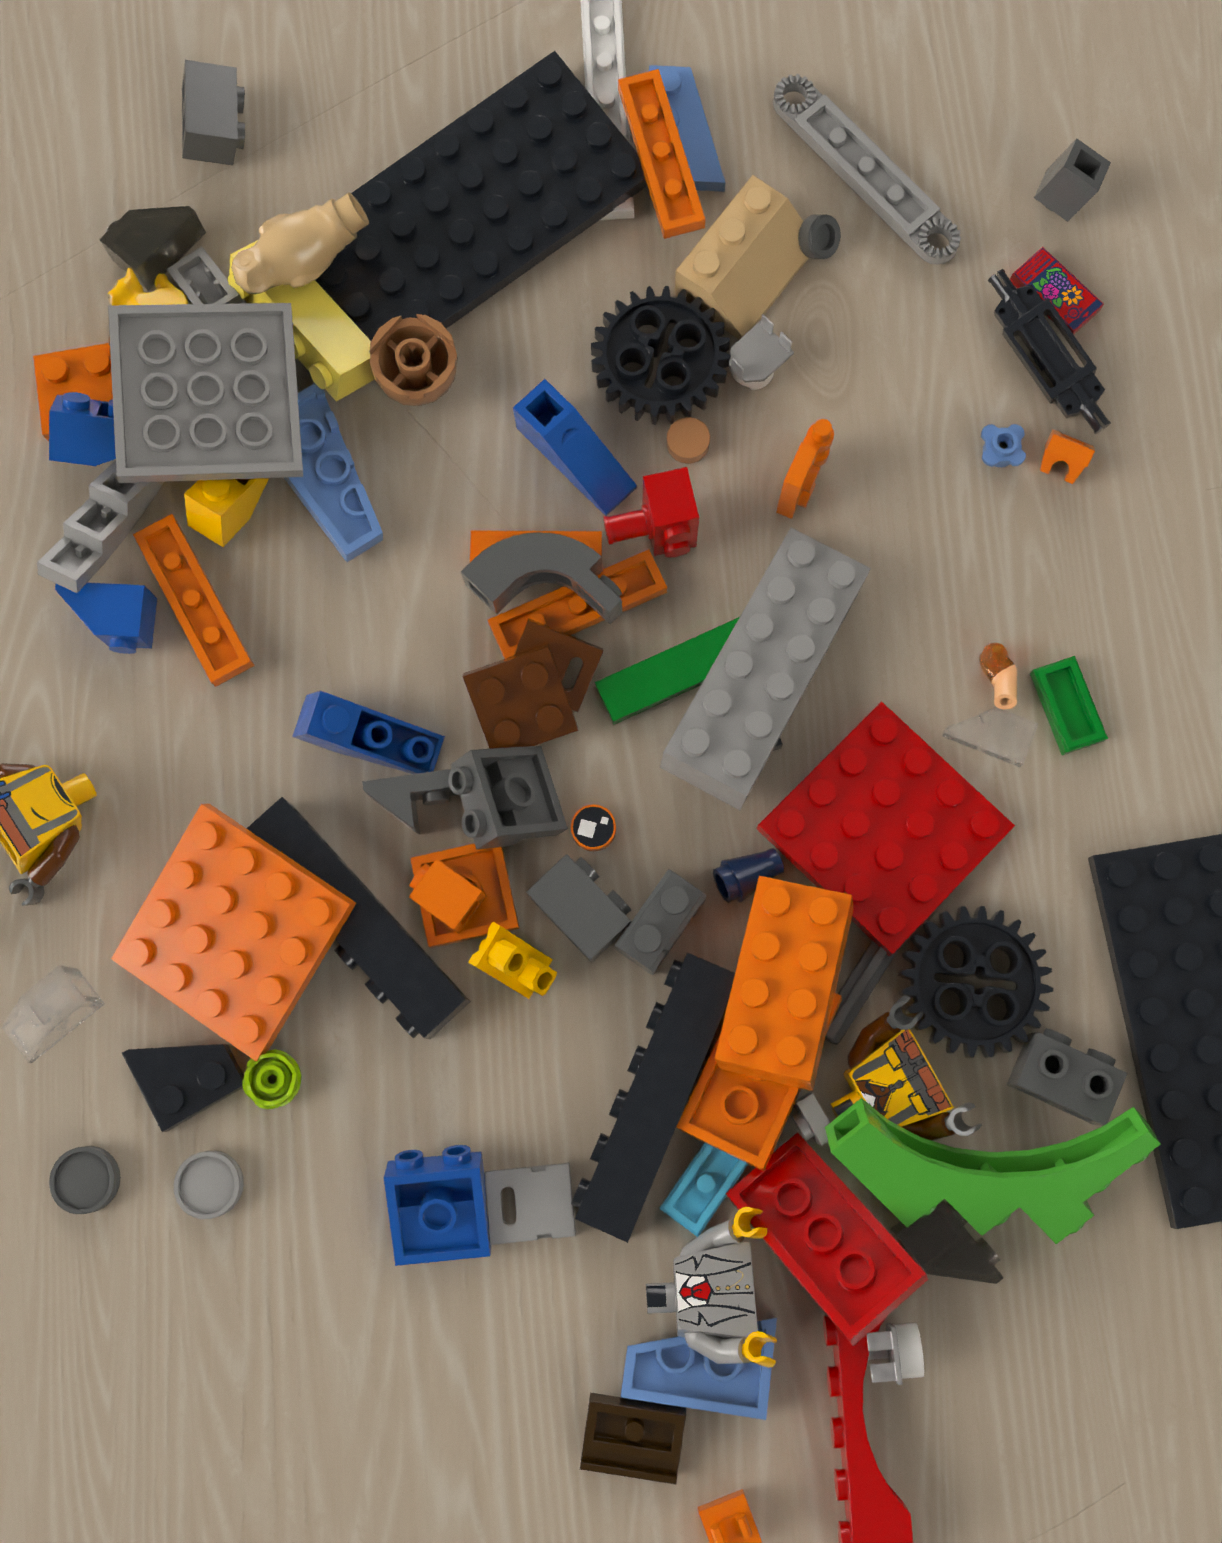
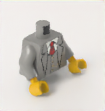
(716, 1294)

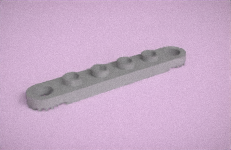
(866, 169)

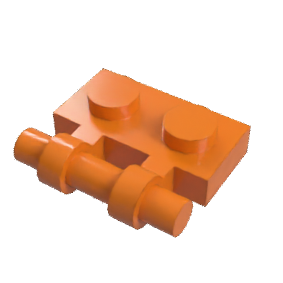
(805, 468)

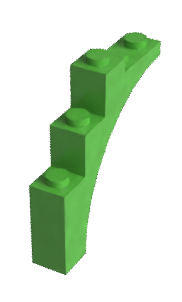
(984, 1186)

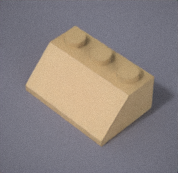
(744, 258)

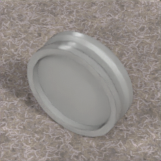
(208, 1184)

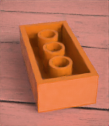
(785, 983)

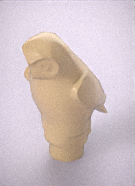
(298, 245)

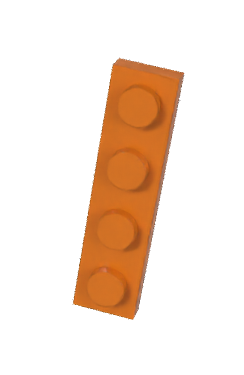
(661, 154)
(193, 600)
(568, 613)

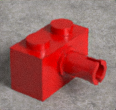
(666, 515)

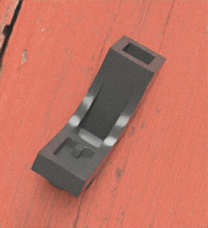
(541, 558)

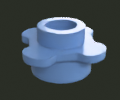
(995, 455)

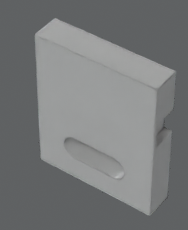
(541, 1203)

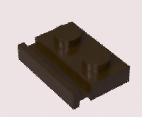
(633, 1438)

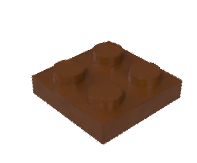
(521, 700)

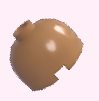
(413, 360)

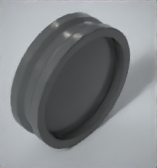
(84, 1180)

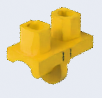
(514, 962)

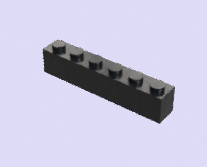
(371, 934)
(656, 1097)

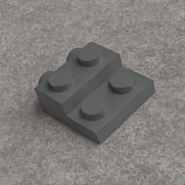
(506, 796)

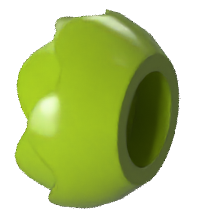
(257, 1083)

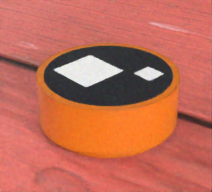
(593, 827)

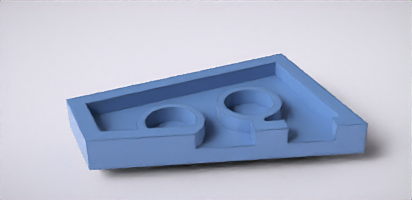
(692, 127)

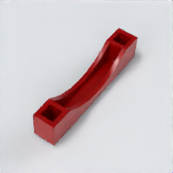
(871, 1505)

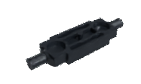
(1022, 315)

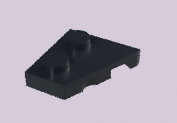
(184, 1079)

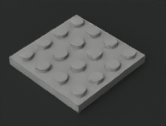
(204, 392)

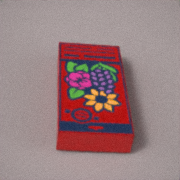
(1066, 293)

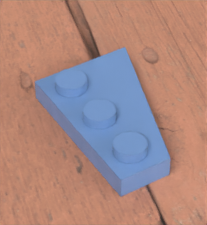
(679, 1376)

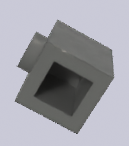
(1072, 180)

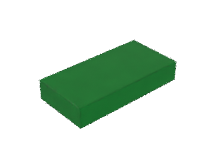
(1068, 705)

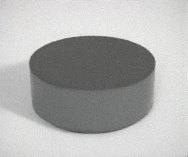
(819, 236)

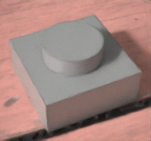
(810, 1119)

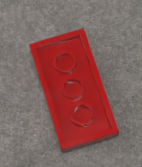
(828, 1239)

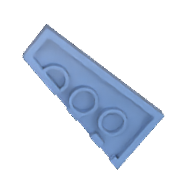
(329, 480)

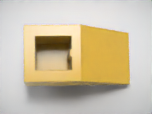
(222, 506)

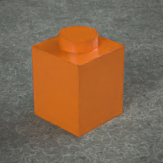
(445, 894)

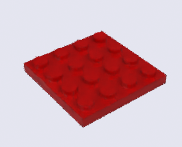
(886, 827)

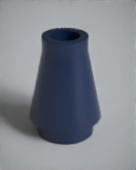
(739, 876)

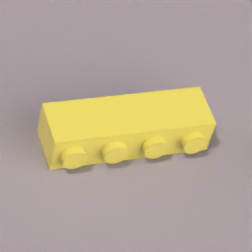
(323, 335)

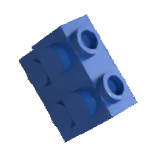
(437, 1206)

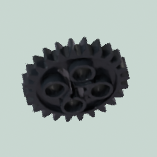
(697, 366)
(972, 1022)

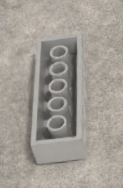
(764, 668)

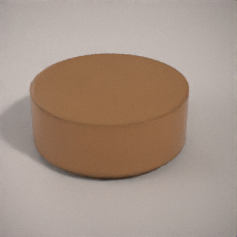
(688, 440)

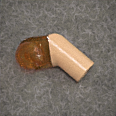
(1001, 673)

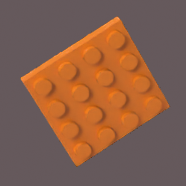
(233, 931)

